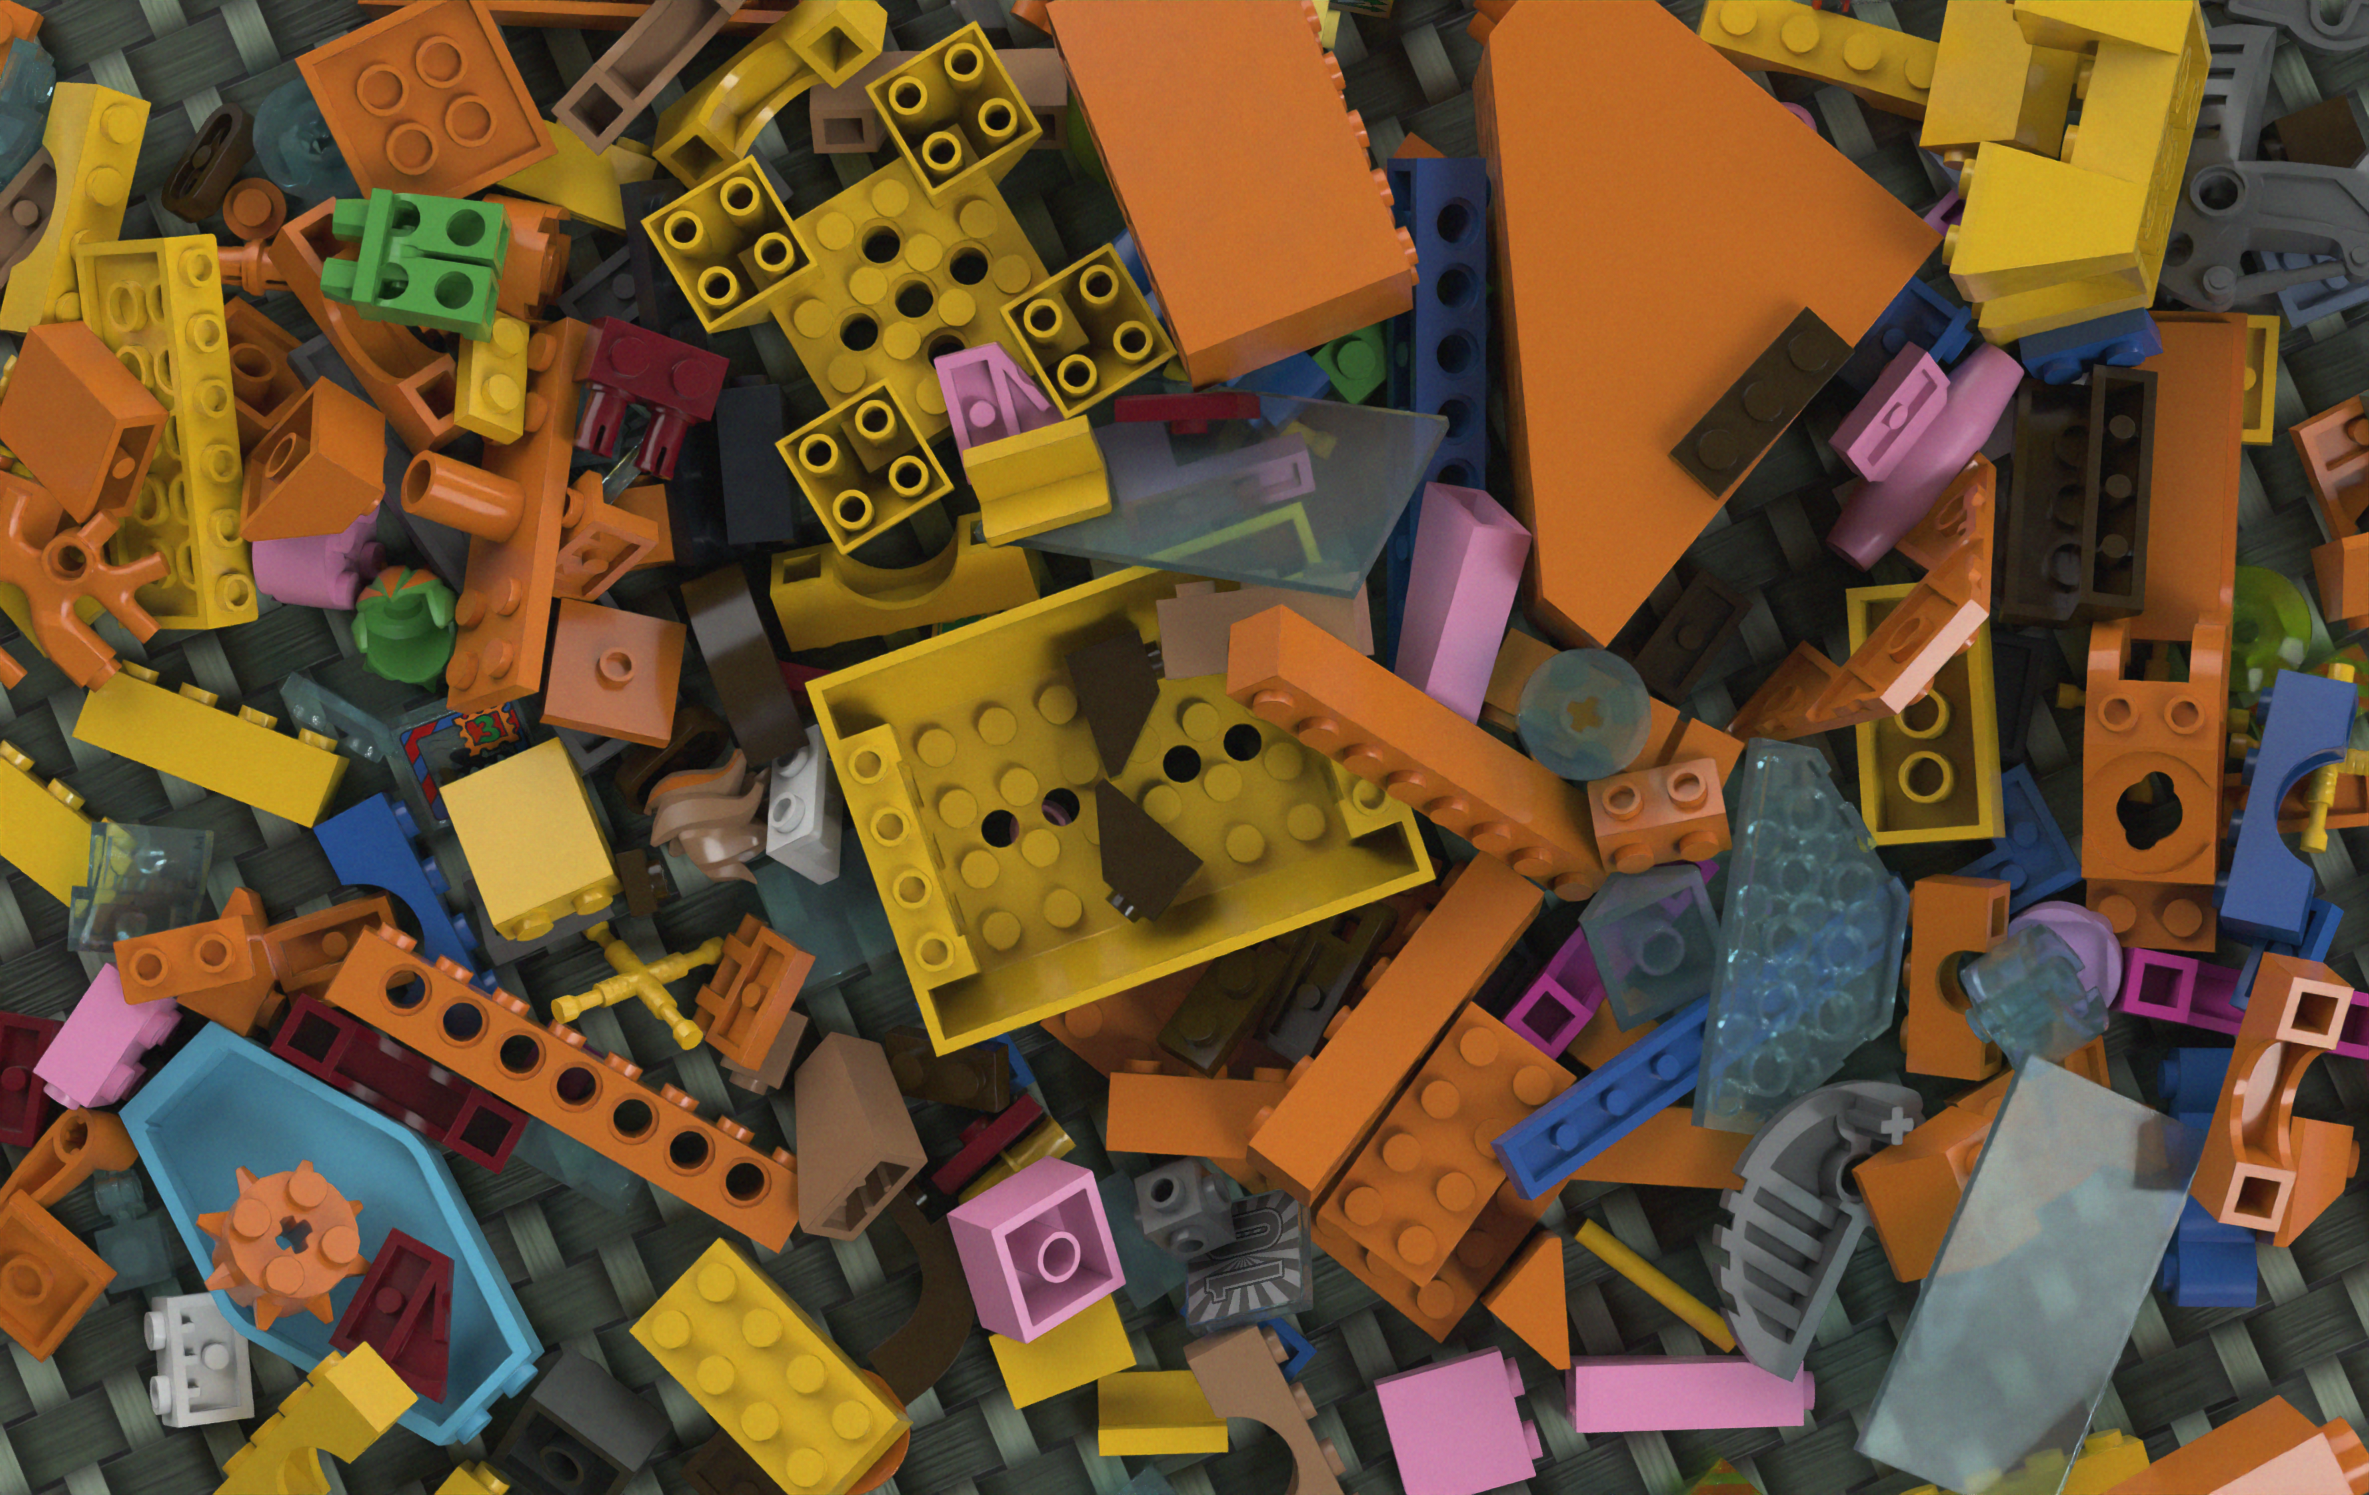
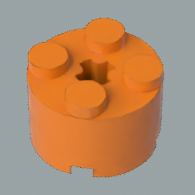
(534, 259)

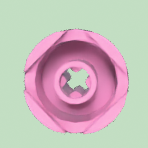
(321, 568)

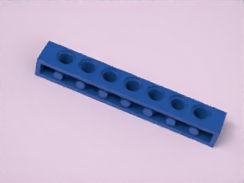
(1462, 320)

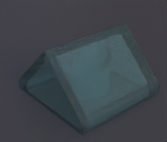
(1652, 941)

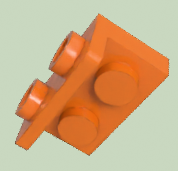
(597, 541)
(187, 959)

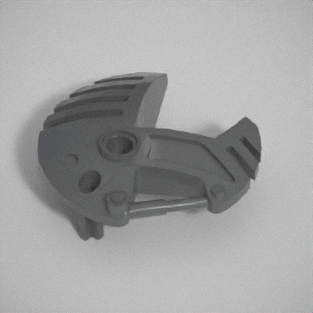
(2272, 202)
(1797, 1217)

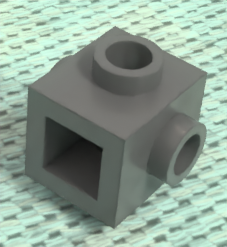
(1184, 1209)

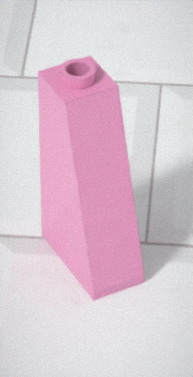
(1459, 595)
(1681, 1393)

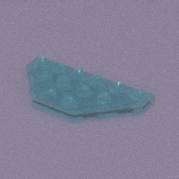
(1801, 944)

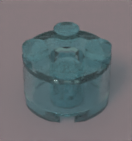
(284, 144)
(1619, 705)
(2032, 998)

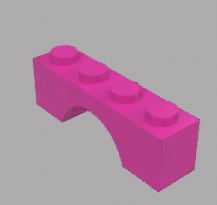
(1566, 989)
(2199, 994)

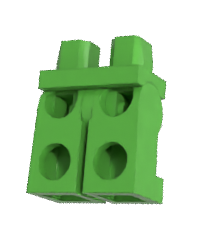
(421, 261)

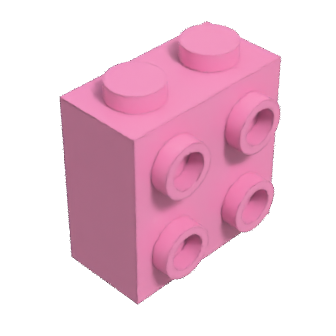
(105, 1044)
(1459, 1425)

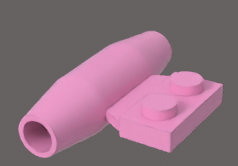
(1912, 442)

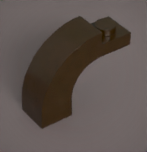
(743, 661)
(935, 1334)

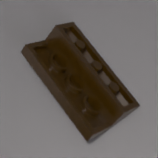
(2079, 499)

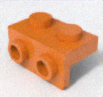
(1659, 816)

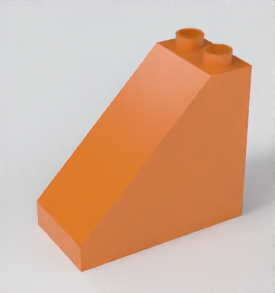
(1642, 258)

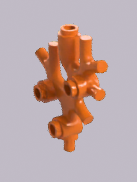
(56, 582)

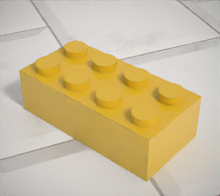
(1936, 762)
(770, 1374)

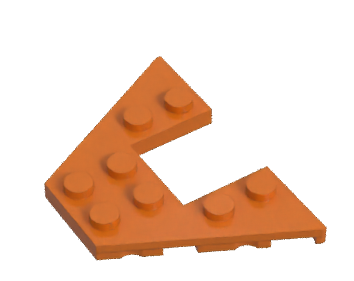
(1911, 644)

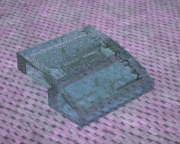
(138, 884)

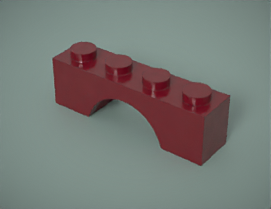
(400, 1083)

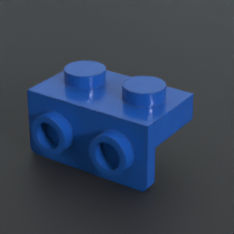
(1914, 316)

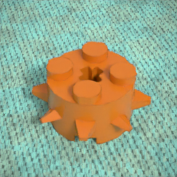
(277, 1280)

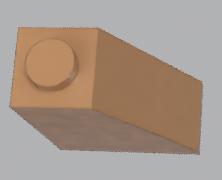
(850, 1137)

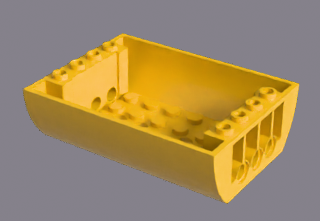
(996, 724)

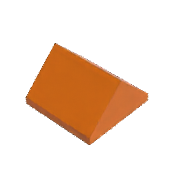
(1533, 1299)

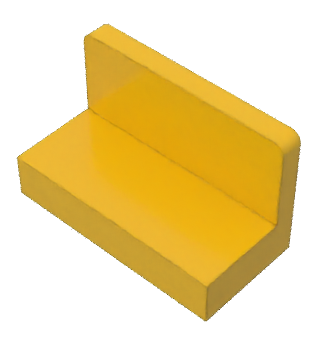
(1039, 480)
(1157, 1415)

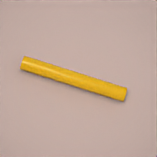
(1655, 1283)

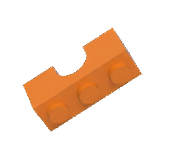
(1947, 919)

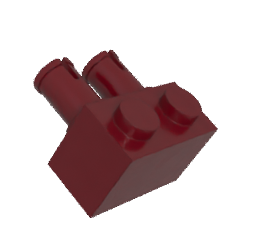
(644, 368)

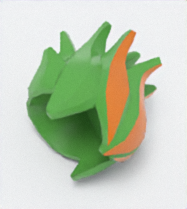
(406, 625)

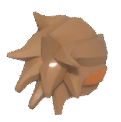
(713, 817)

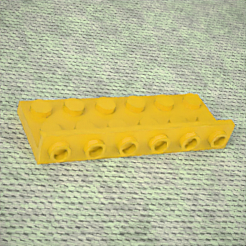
(165, 321)

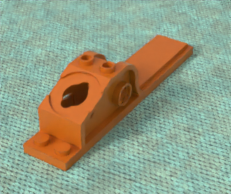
(2177, 728)

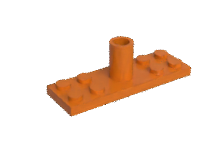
(515, 528)

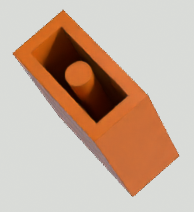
(80, 420)

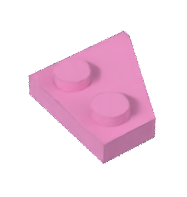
(991, 396)

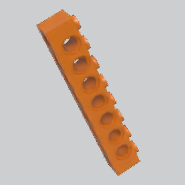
(360, 988)

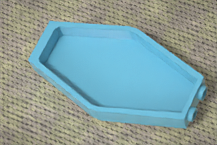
(240, 1105)

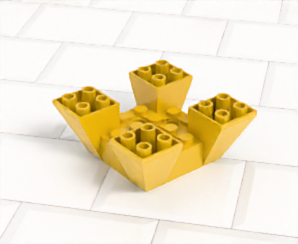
(956, 138)
(2090, 231)

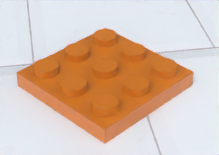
(427, 101)

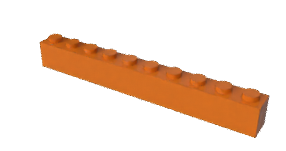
(1210, 1116)

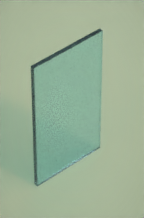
(1254, 500)
(2033, 1287)

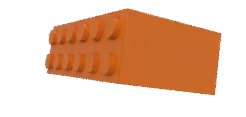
(1237, 174)

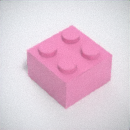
(1036, 1249)

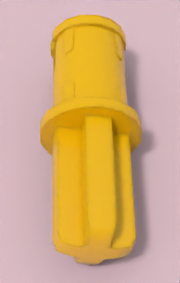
(1044, 1140)

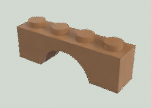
(640, 67)
(848, 123)
(1244, 1380)

